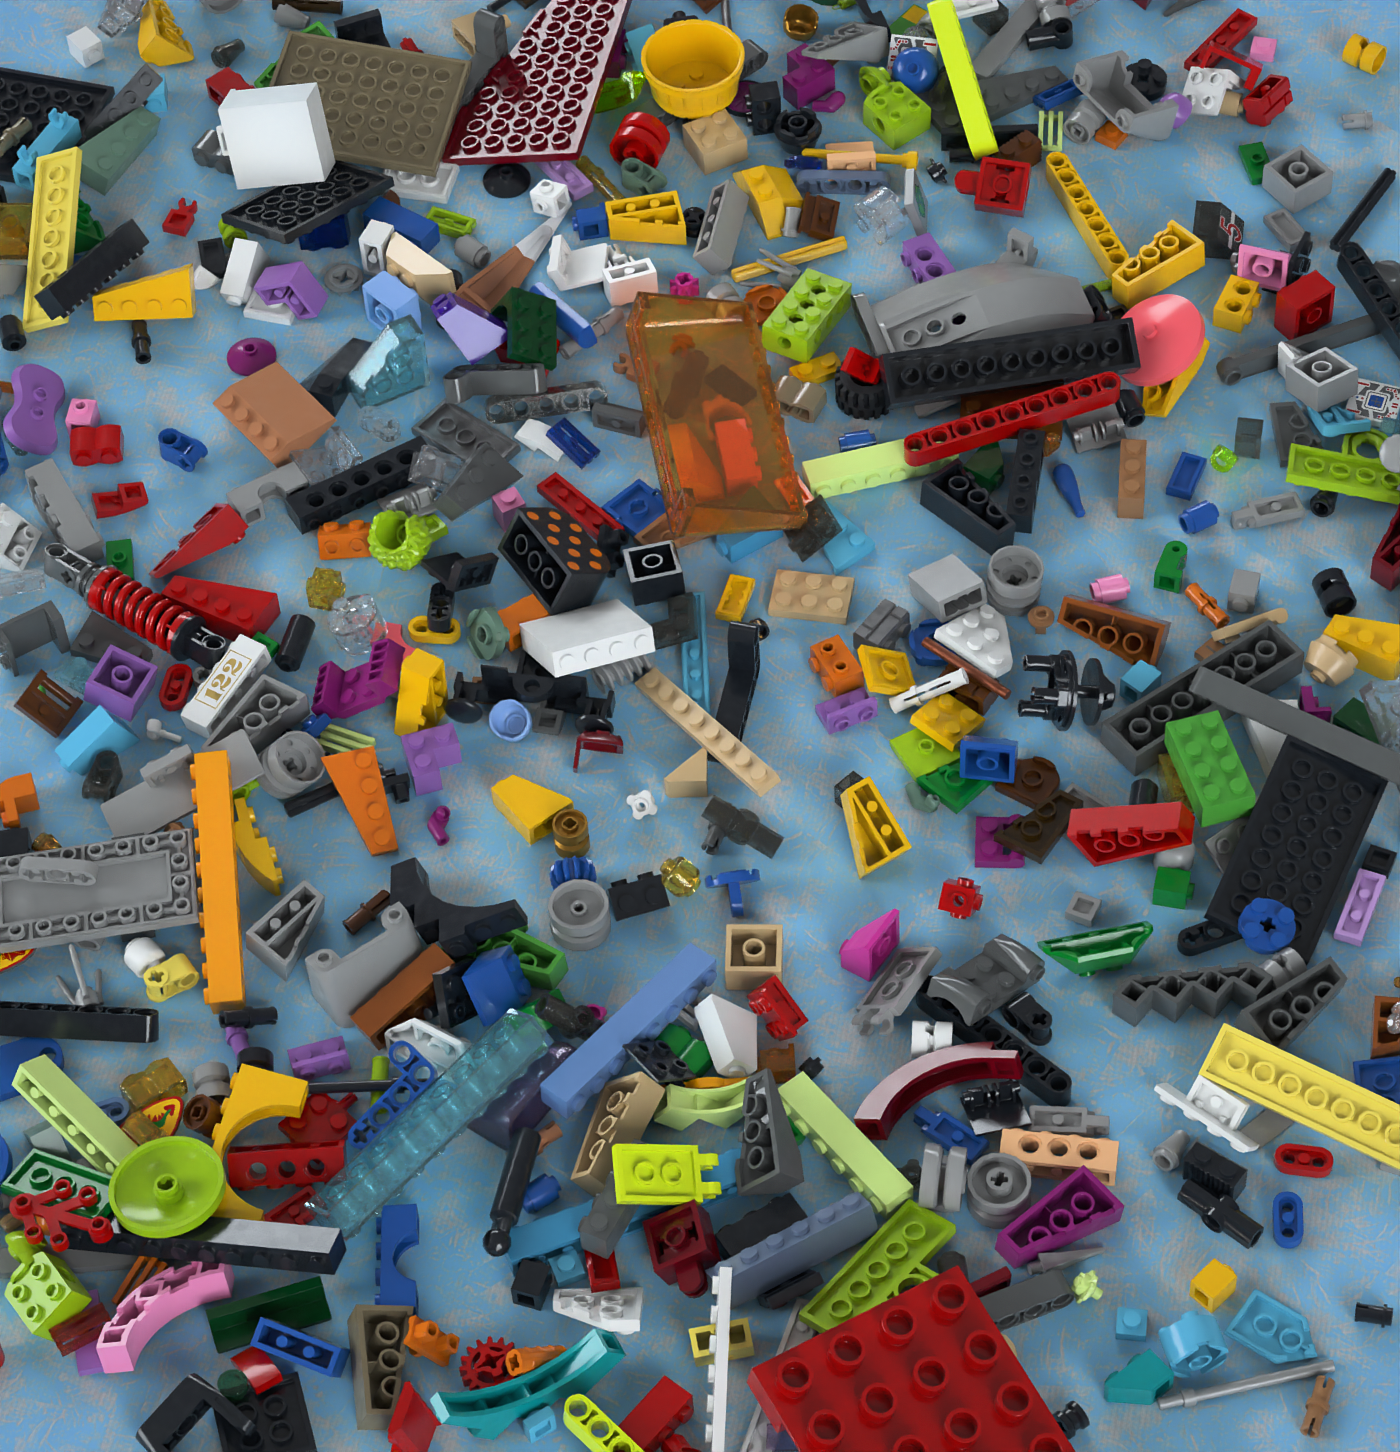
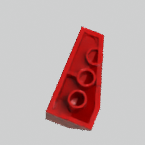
(213, 532)

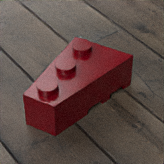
(1386, 560)

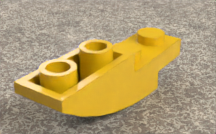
(255, 851)

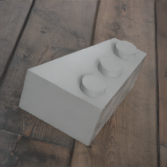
(286, 929)

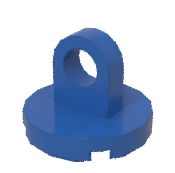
(732, 881)

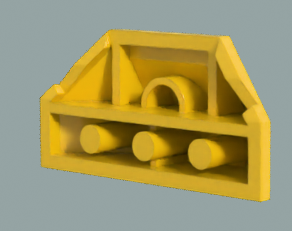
(769, 194)

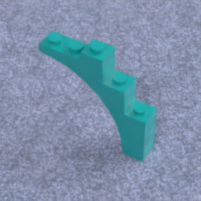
(494, 1408)

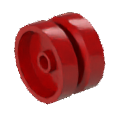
(640, 138)

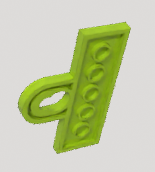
(1345, 471)
(881, 1267)

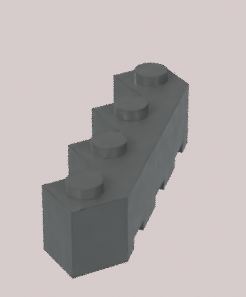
(1175, 991)

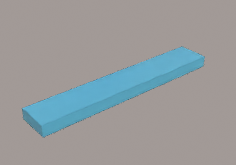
(695, 660)

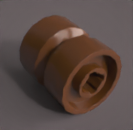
(202, 1115)

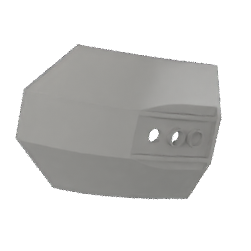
(994, 300)

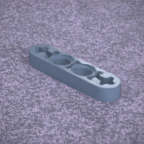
(843, 180)

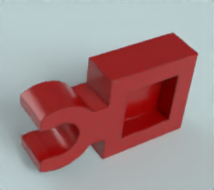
(180, 220)

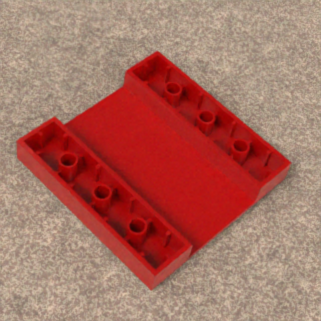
(909, 1379)

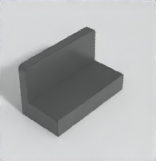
(618, 419)

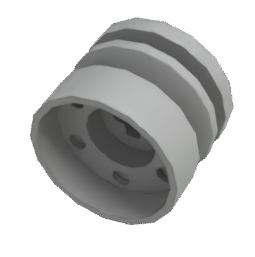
(1014, 580)
(291, 764)

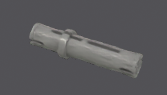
(600, 326)

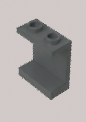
(30, 632)

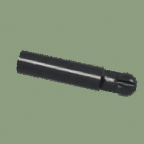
(511, 1190)

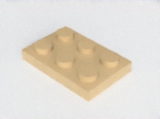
(811, 596)

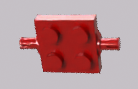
(320, 1120)

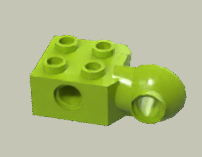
(892, 108)
(42, 1287)

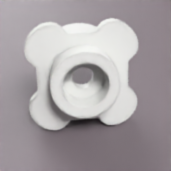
(642, 797)

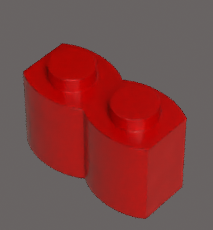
(96, 445)

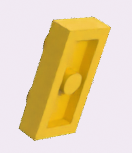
(817, 369)

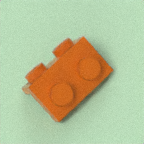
(344, 540)

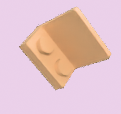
(861, 159)

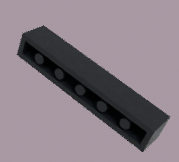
(91, 270)

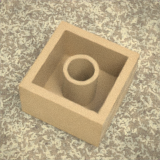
(715, 142)
(753, 955)

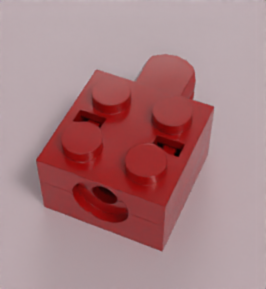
(995, 187)

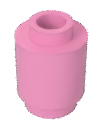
(1110, 589)

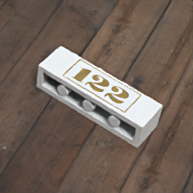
(225, 685)

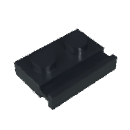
(790, 1289)

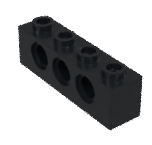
(1026, 479)

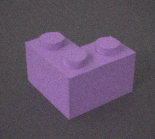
(294, 286)
(427, 752)

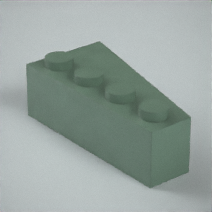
(116, 148)

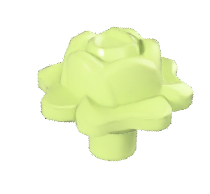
(1086, 1286)

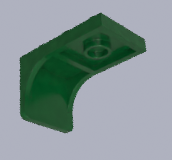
(529, 327)

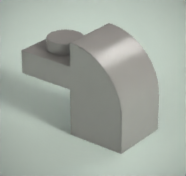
(1019, 248)

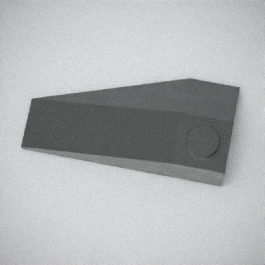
(769, 1151)

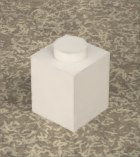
(85, 47)

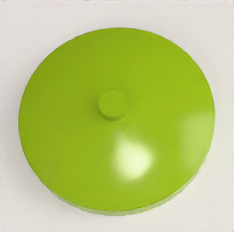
(167, 1187)

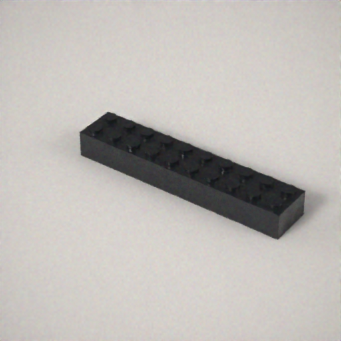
(1008, 363)

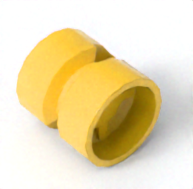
(1365, 54)

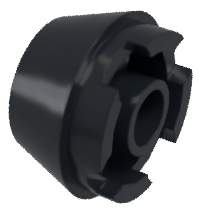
(797, 130)

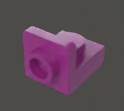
(1311, 704)

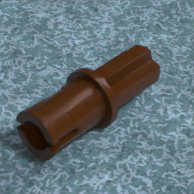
(367, 912)

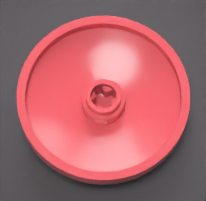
(1167, 338)

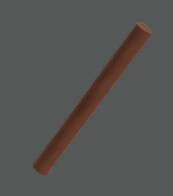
(971, 671)

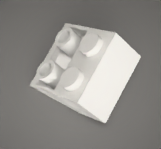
(16, 539)

